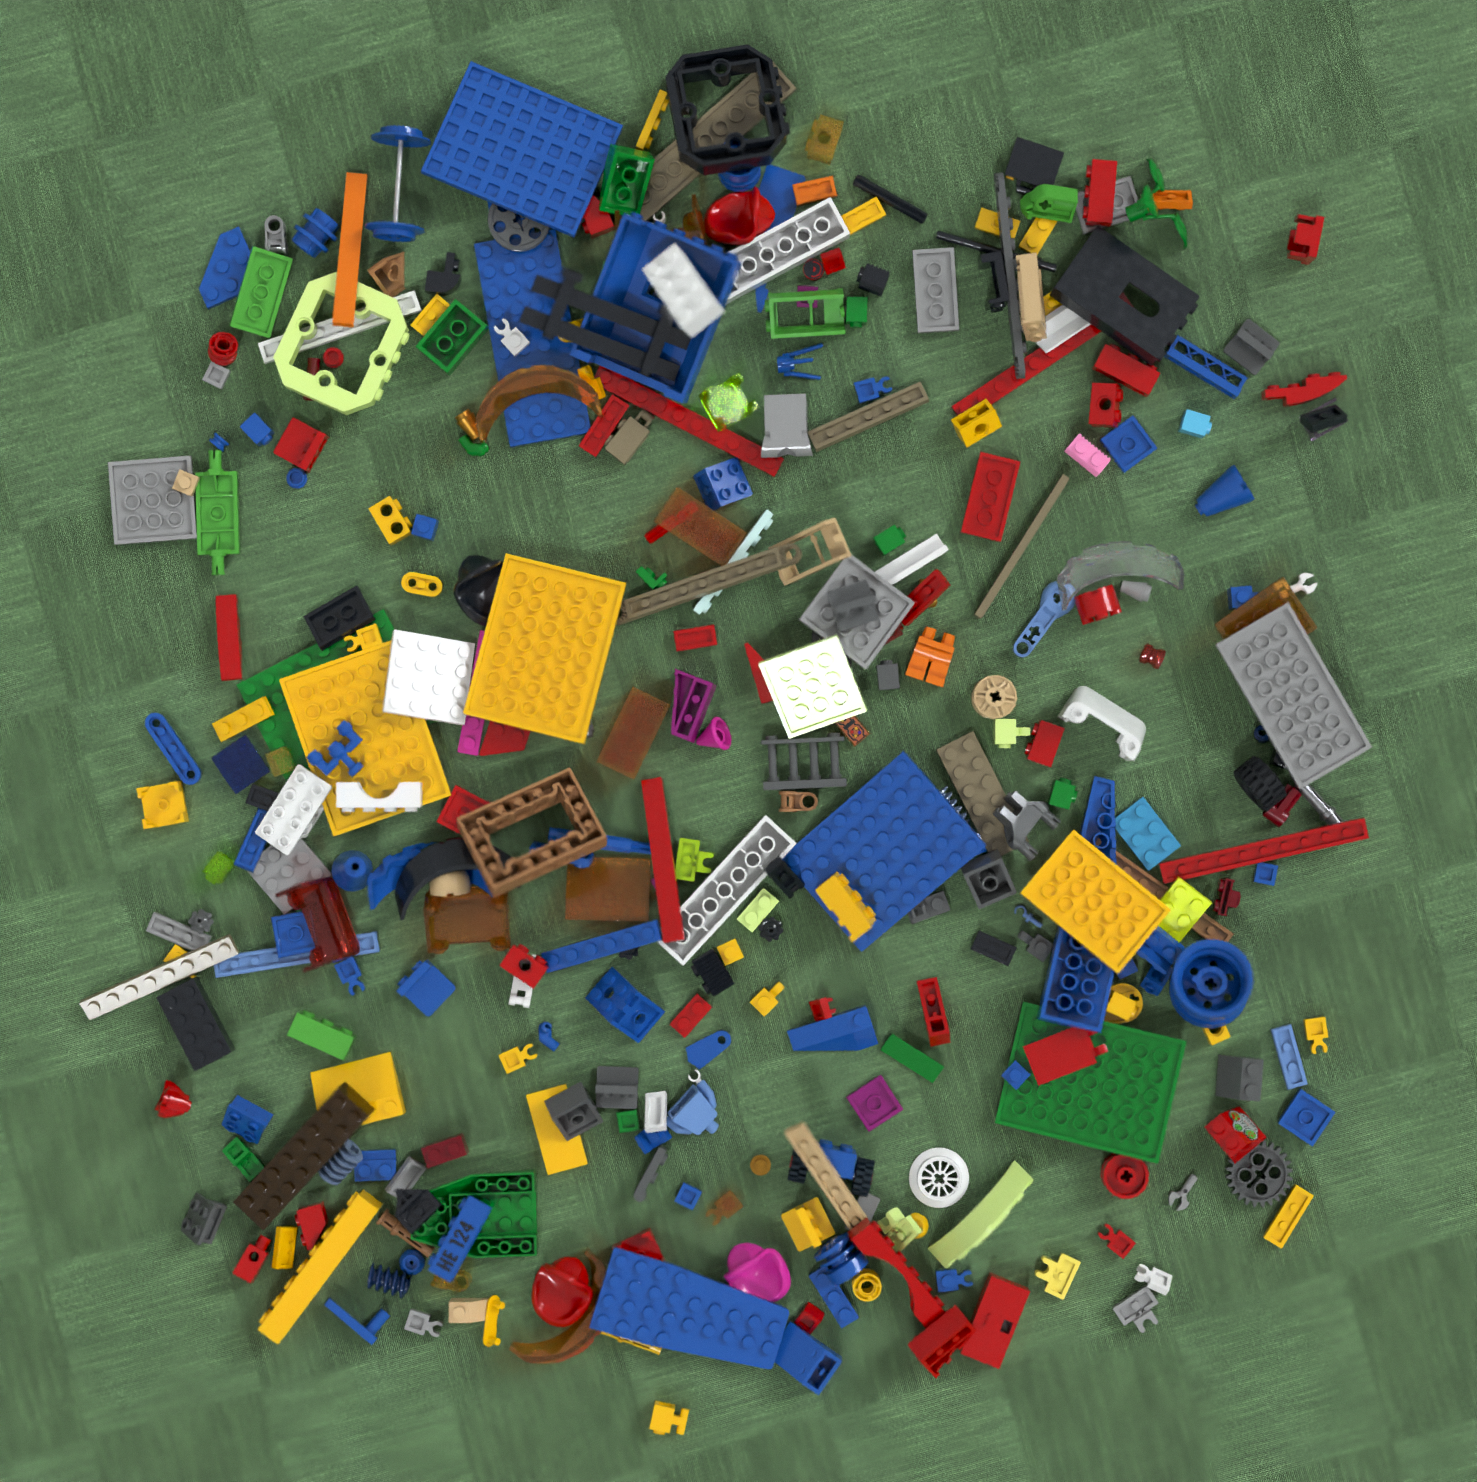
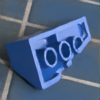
(842, 1032)

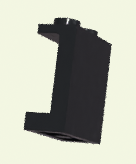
(995, 262)

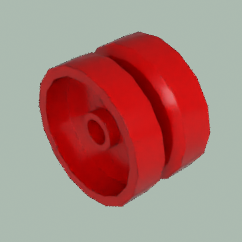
(1124, 1187)

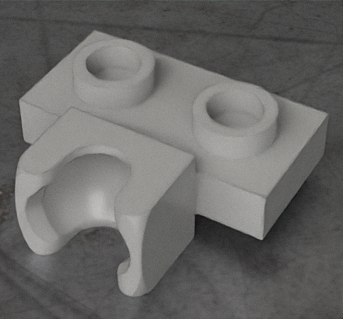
(1137, 1308)

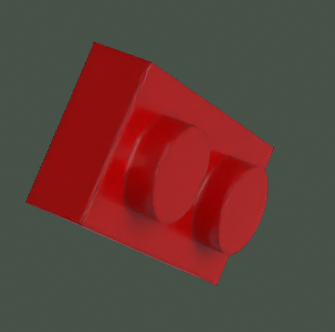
(690, 1015)

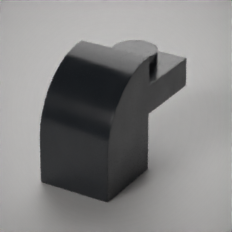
(444, 282)

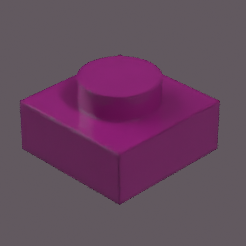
(800, 288)

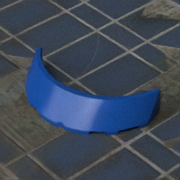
(387, 874)

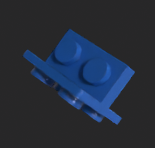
(1160, 950)
(246, 1119)

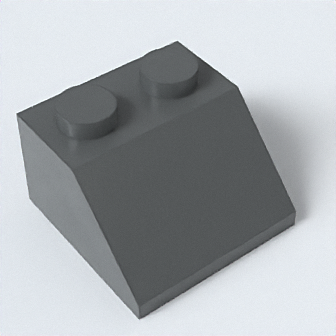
(1239, 1077)
(573, 1111)

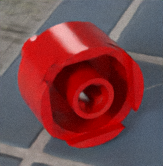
(1097, 604)

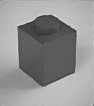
(887, 675)

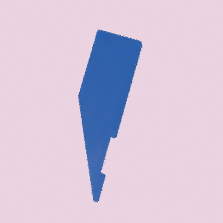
(778, 190)

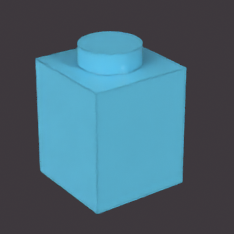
(1195, 424)

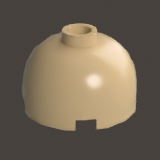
(452, 882)

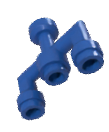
(339, 752)

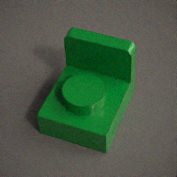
(648, 577)

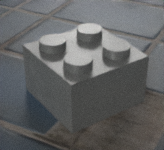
(988, 879)

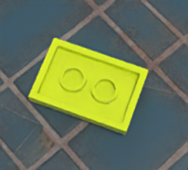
(1186, 908)

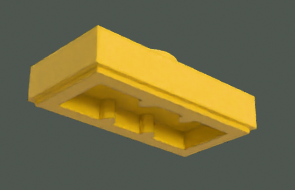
(863, 215)
(988, 222)
(284, 1247)

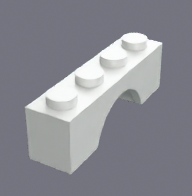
(351, 796)

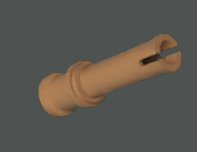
(396, 1228)

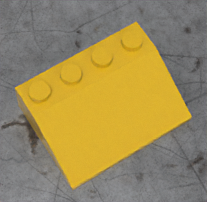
(371, 1078)

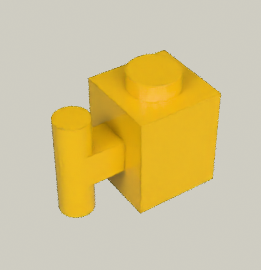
(664, 1417)

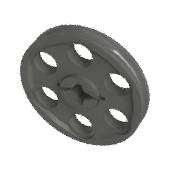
(503, 238)

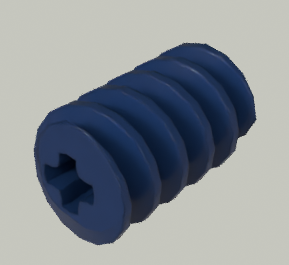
(388, 1281)

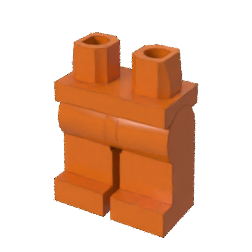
(931, 651)

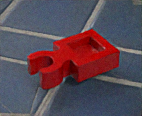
(1118, 1241)

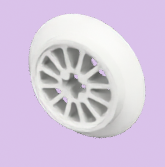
(940, 1155)

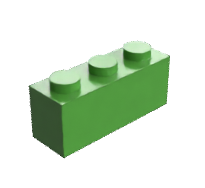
(322, 1034)

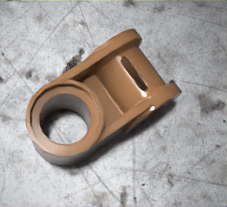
(795, 801)

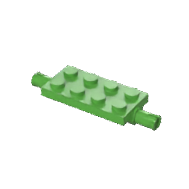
(217, 513)

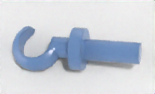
(1028, 916)

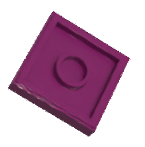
(874, 1103)

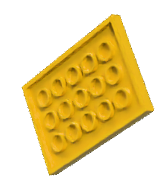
(1095, 901)

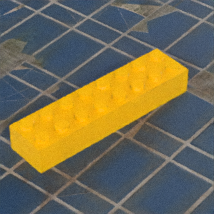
(323, 1261)

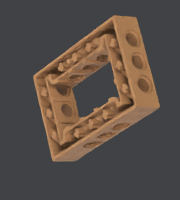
(482, 822)

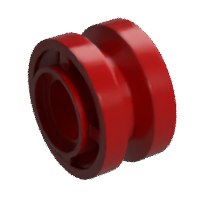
(226, 341)

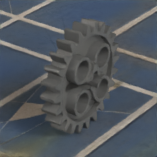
(1273, 1185)

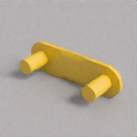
(491, 1318)

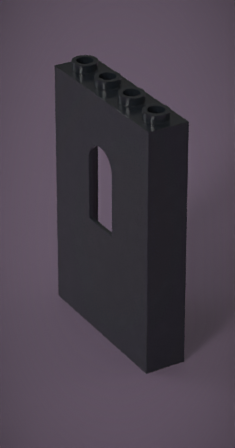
(1099, 277)

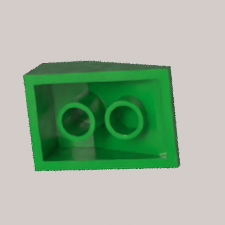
(625, 179)

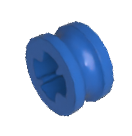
(219, 442)

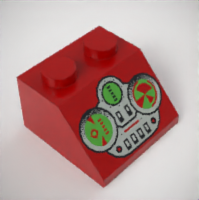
(1235, 1133)

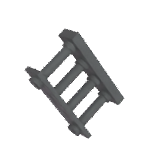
(794, 781)

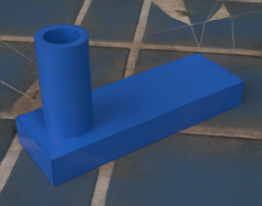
(367, 1332)

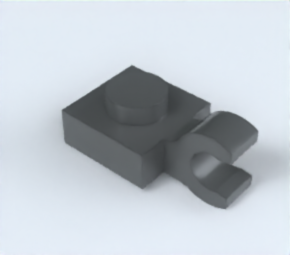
(1036, 946)

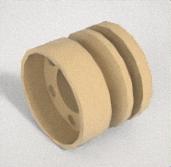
(983, 702)

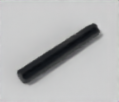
(890, 199)

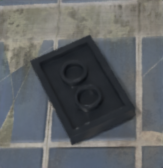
(339, 618)

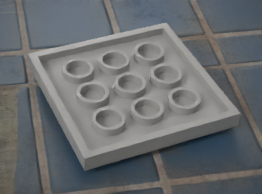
(146, 505)
(866, 640)

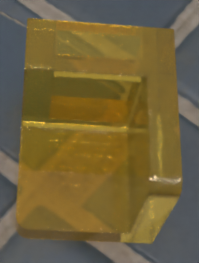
(280, 761)

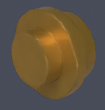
(760, 1165)

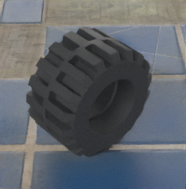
(1260, 783)

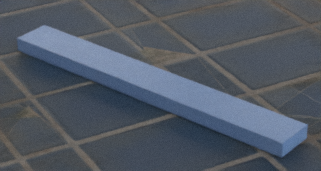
(268, 958)

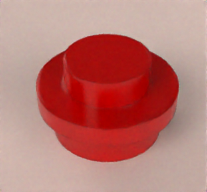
(333, 357)

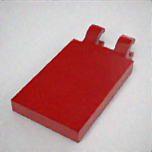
(1062, 1054)

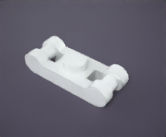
(519, 985)

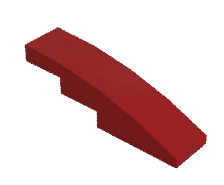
(229, 637)

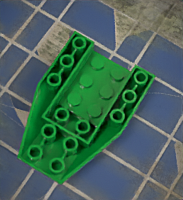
(510, 1225)

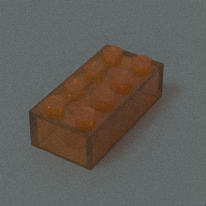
(699, 526)
(633, 733)

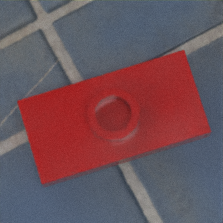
(695, 638)

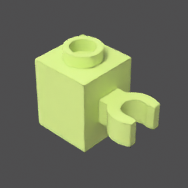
(1006, 732)

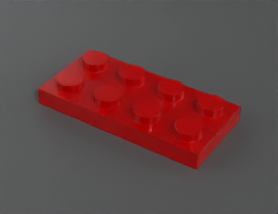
(990, 497)

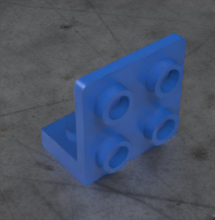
(722, 484)

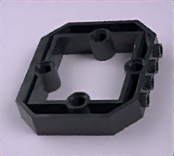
(733, 62)

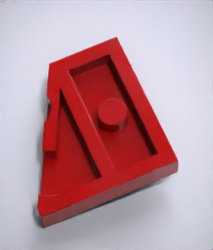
(503, 739)

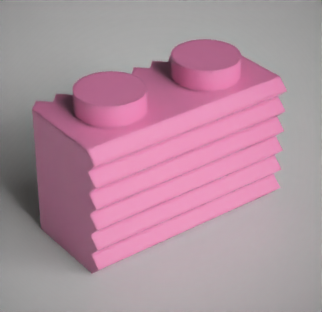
(1087, 455)

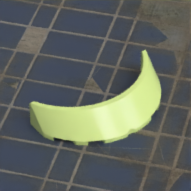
(983, 1217)

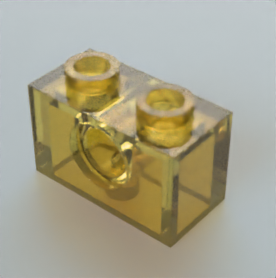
(832, 129)

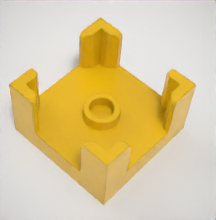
(163, 804)

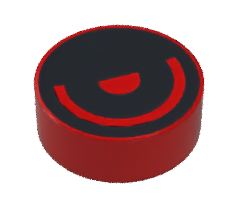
(813, 269)

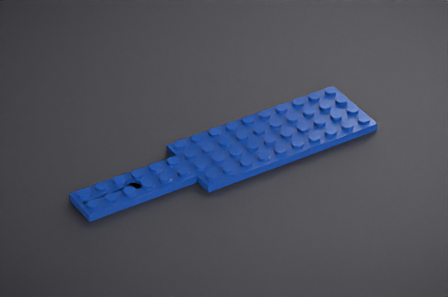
(506, 289)

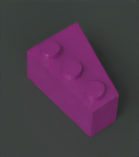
(690, 705)

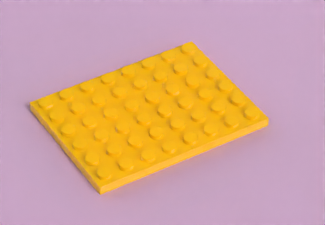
(544, 648)
(392, 744)

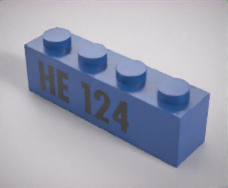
(460, 1238)

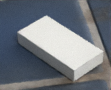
(655, 1111)

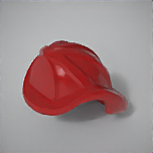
(738, 217)
(561, 1292)

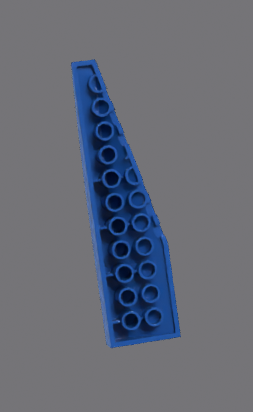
(1076, 980)

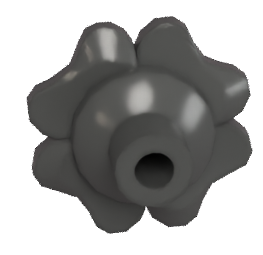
(200, 921)

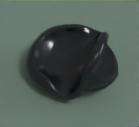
(477, 586)

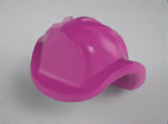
(758, 1271)

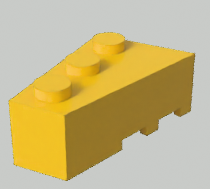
(846, 905)

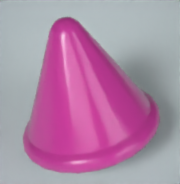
(715, 735)

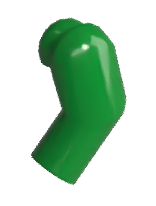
(473, 449)

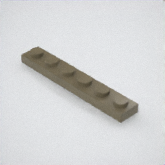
(868, 416)

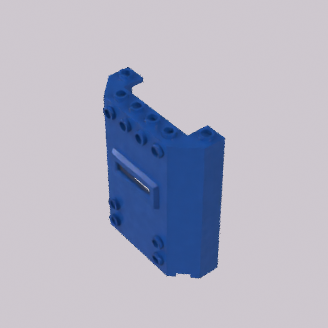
(627, 286)

